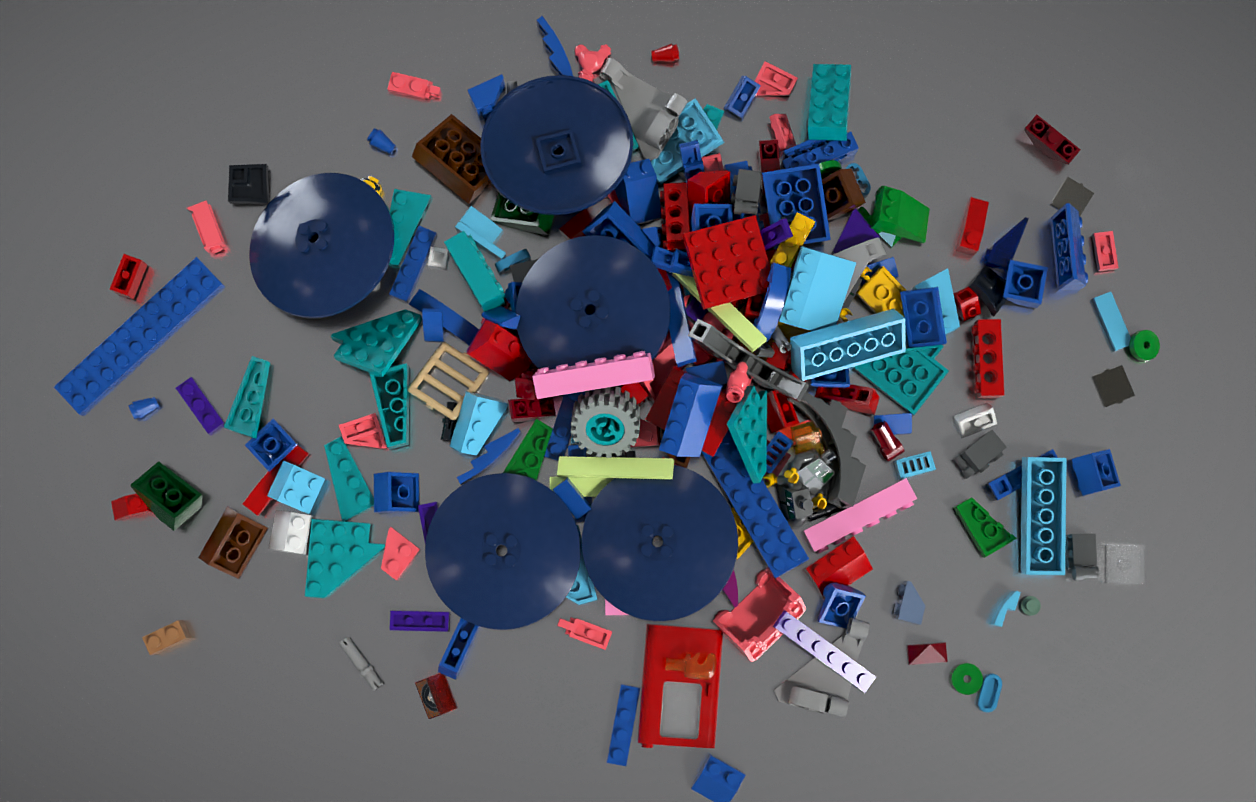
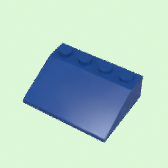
(801, 192)
(1068, 248)

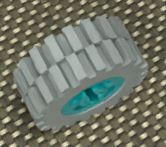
(591, 415)

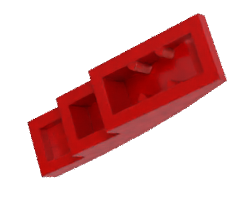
(258, 497)

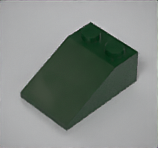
(516, 217)
(167, 495)

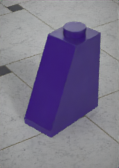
(855, 232)

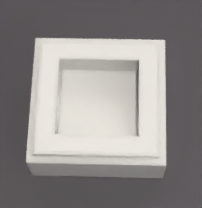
(438, 257)

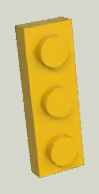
(789, 249)

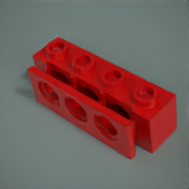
(675, 215)
(993, 350)

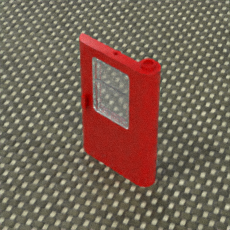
(672, 705)

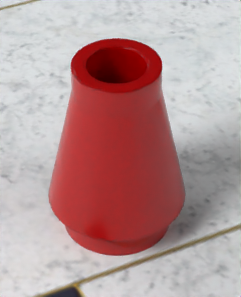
(667, 53)

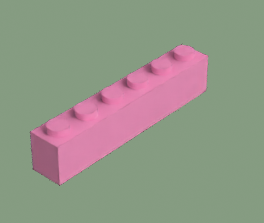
(593, 375)
(863, 513)

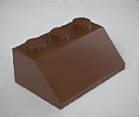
(232, 542)

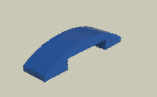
(774, 299)
(451, 320)
(1012, 480)

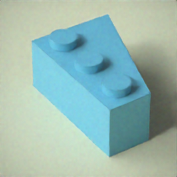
(947, 300)
(476, 422)

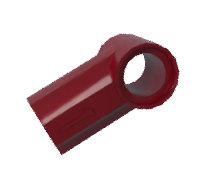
(889, 445)

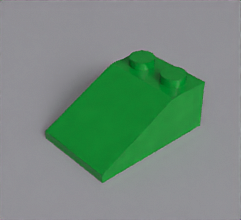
(900, 215)

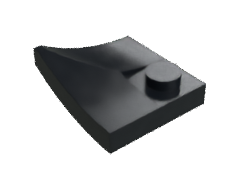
(248, 184)
(990, 289)

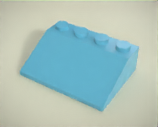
(816, 289)

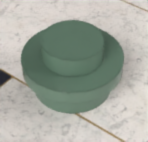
(1030, 605)

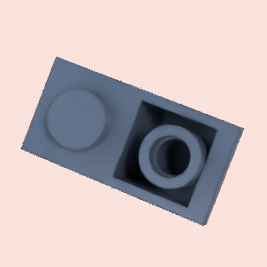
(910, 604)

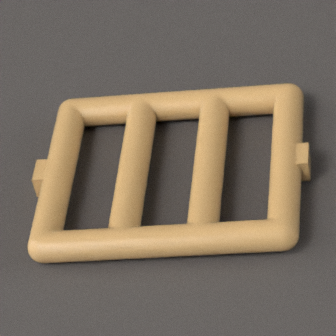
(434, 361)

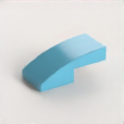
(481, 224)
(1008, 603)

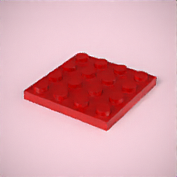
(728, 261)

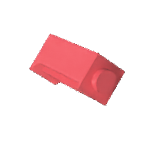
(207, 227)

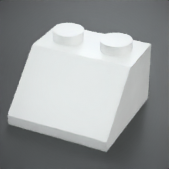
(291, 532)

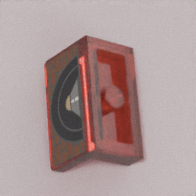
(435, 695)

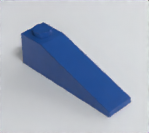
(457, 649)

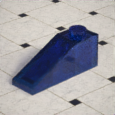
(1004, 249)

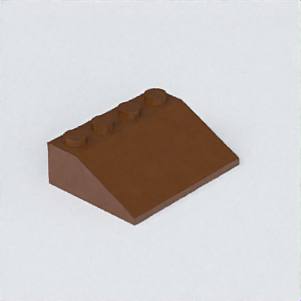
(454, 157)

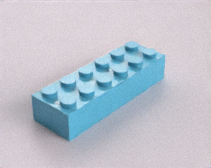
(847, 344)
(1043, 516)

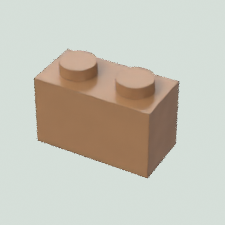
(166, 637)

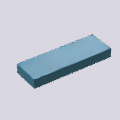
(481, 241)
(1112, 321)

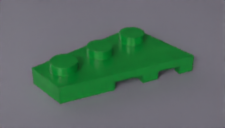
(983, 529)

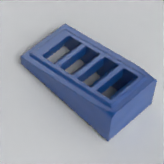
(783, 438)

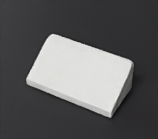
(975, 419)

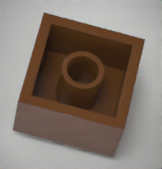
(841, 193)

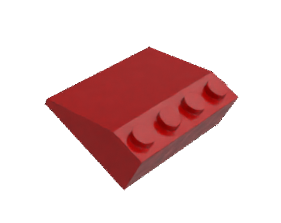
(662, 406)

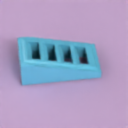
(900, 470)

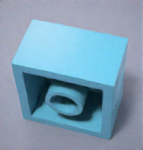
(296, 487)

